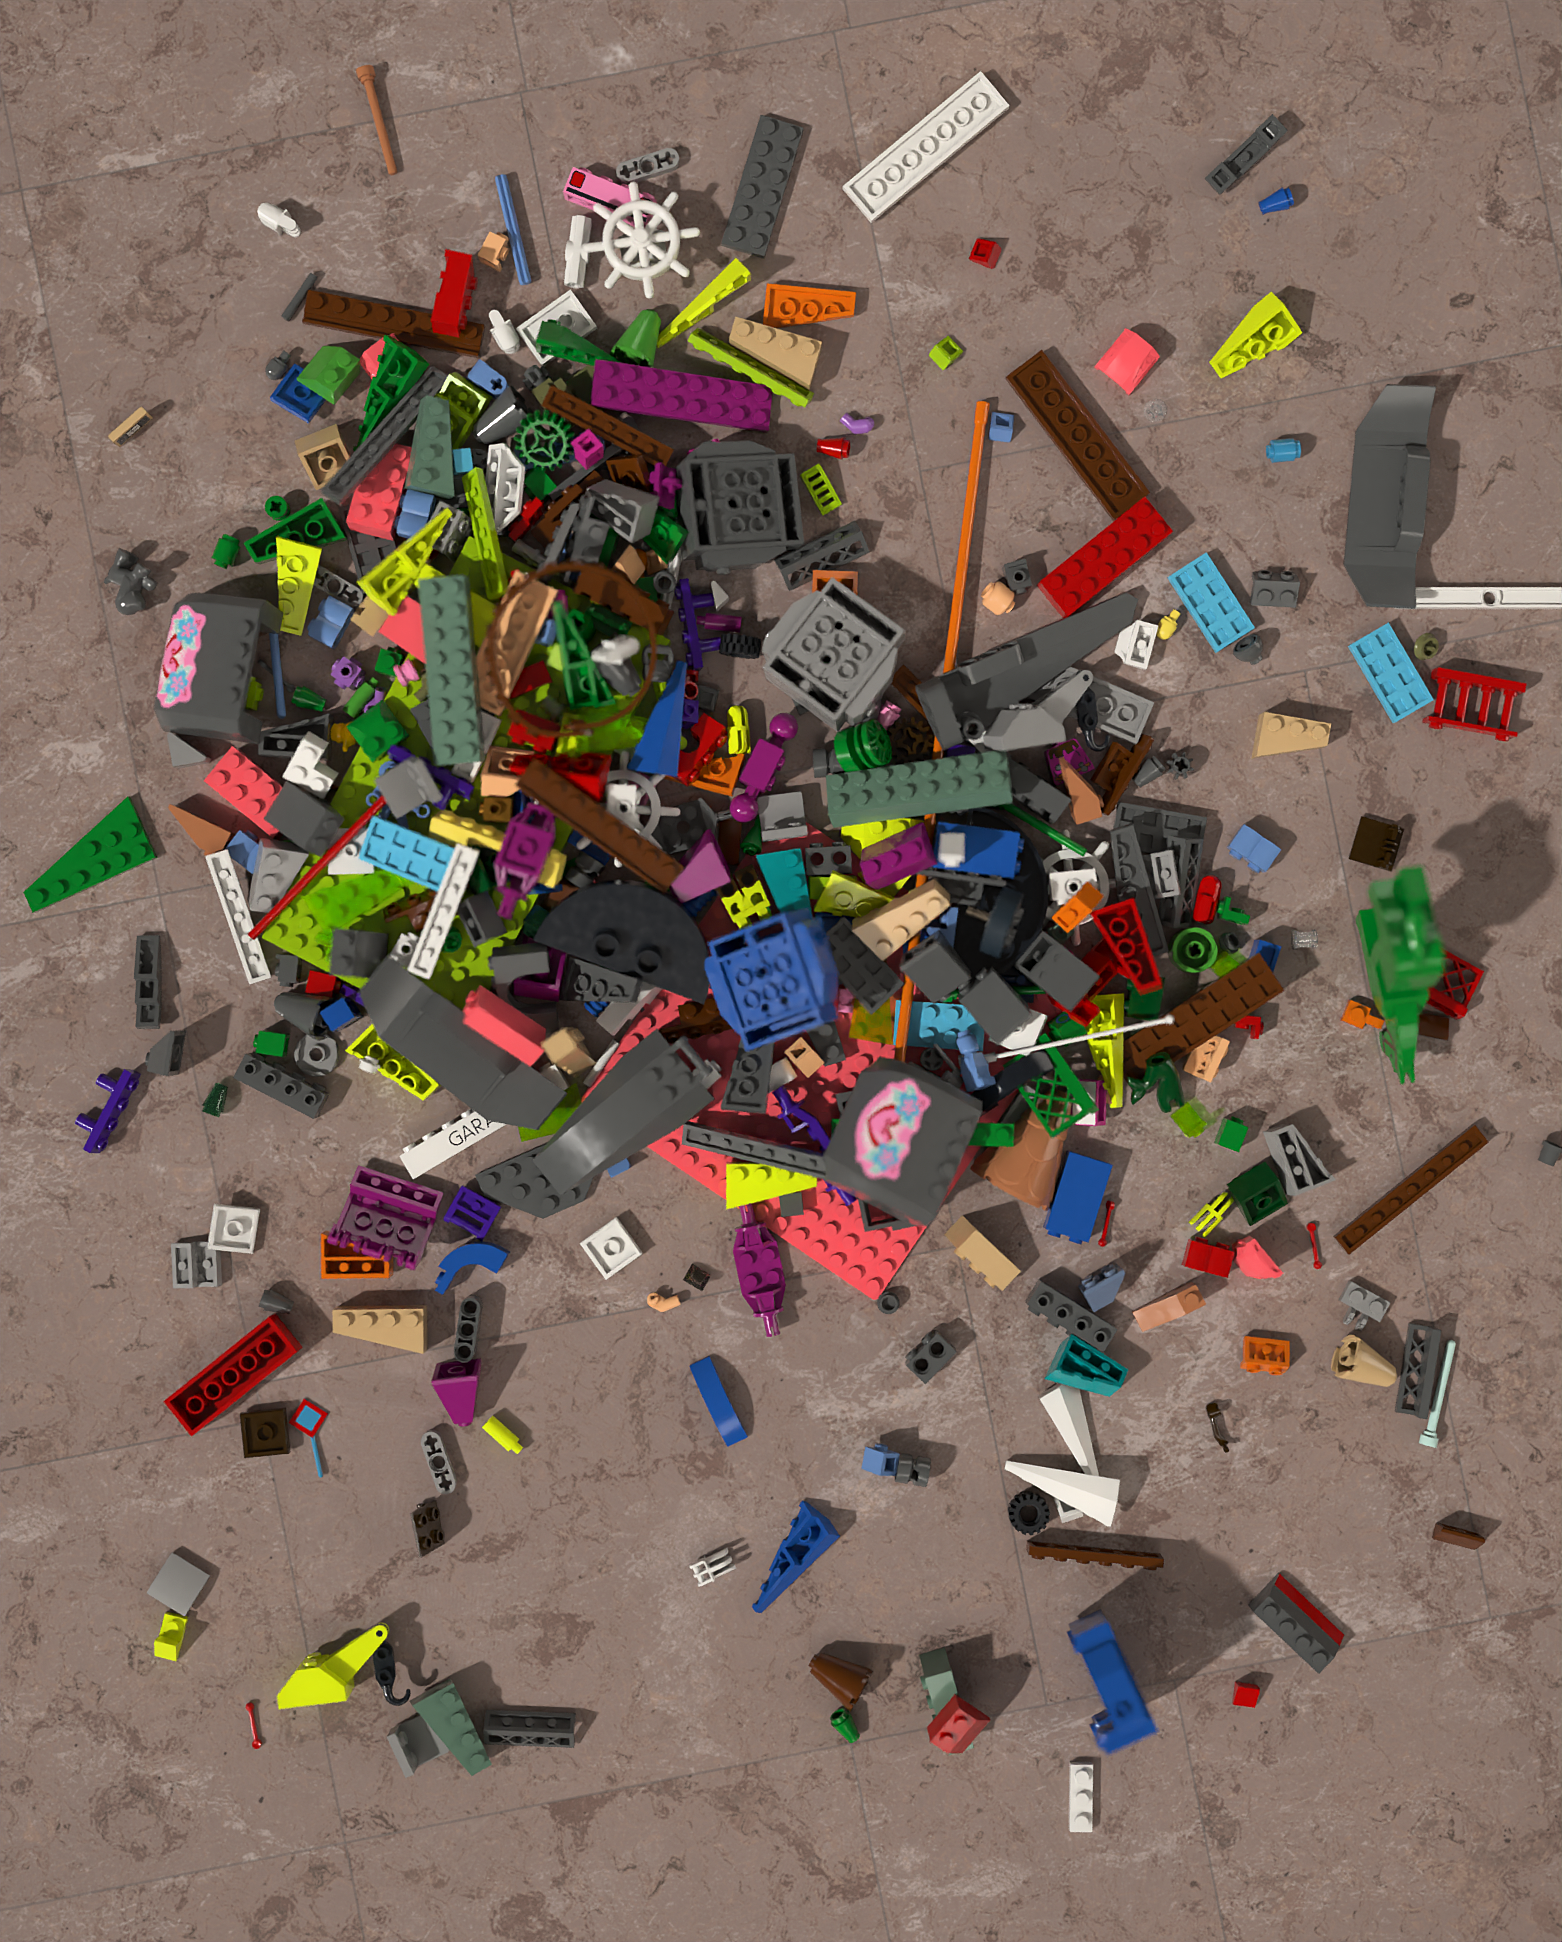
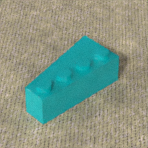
(785, 879)

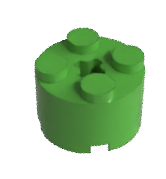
(1205, 947)

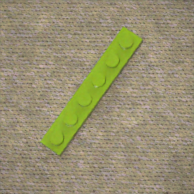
(744, 364)
(485, 534)

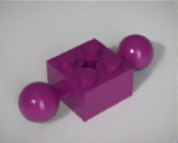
(762, 766)

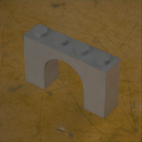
(519, 960)

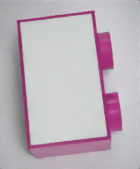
(1098, 1095)

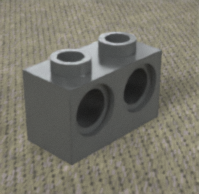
(828, 864)
(935, 1361)

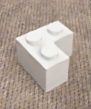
(307, 770)

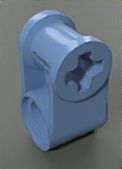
(487, 378)

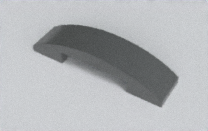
(1246, 155)

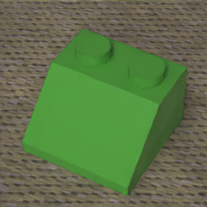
(330, 372)

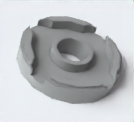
(307, 1064)

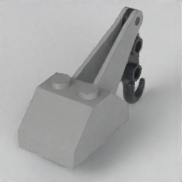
(1041, 721)

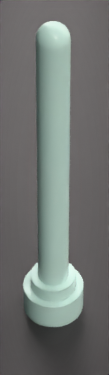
(1429, 1436)

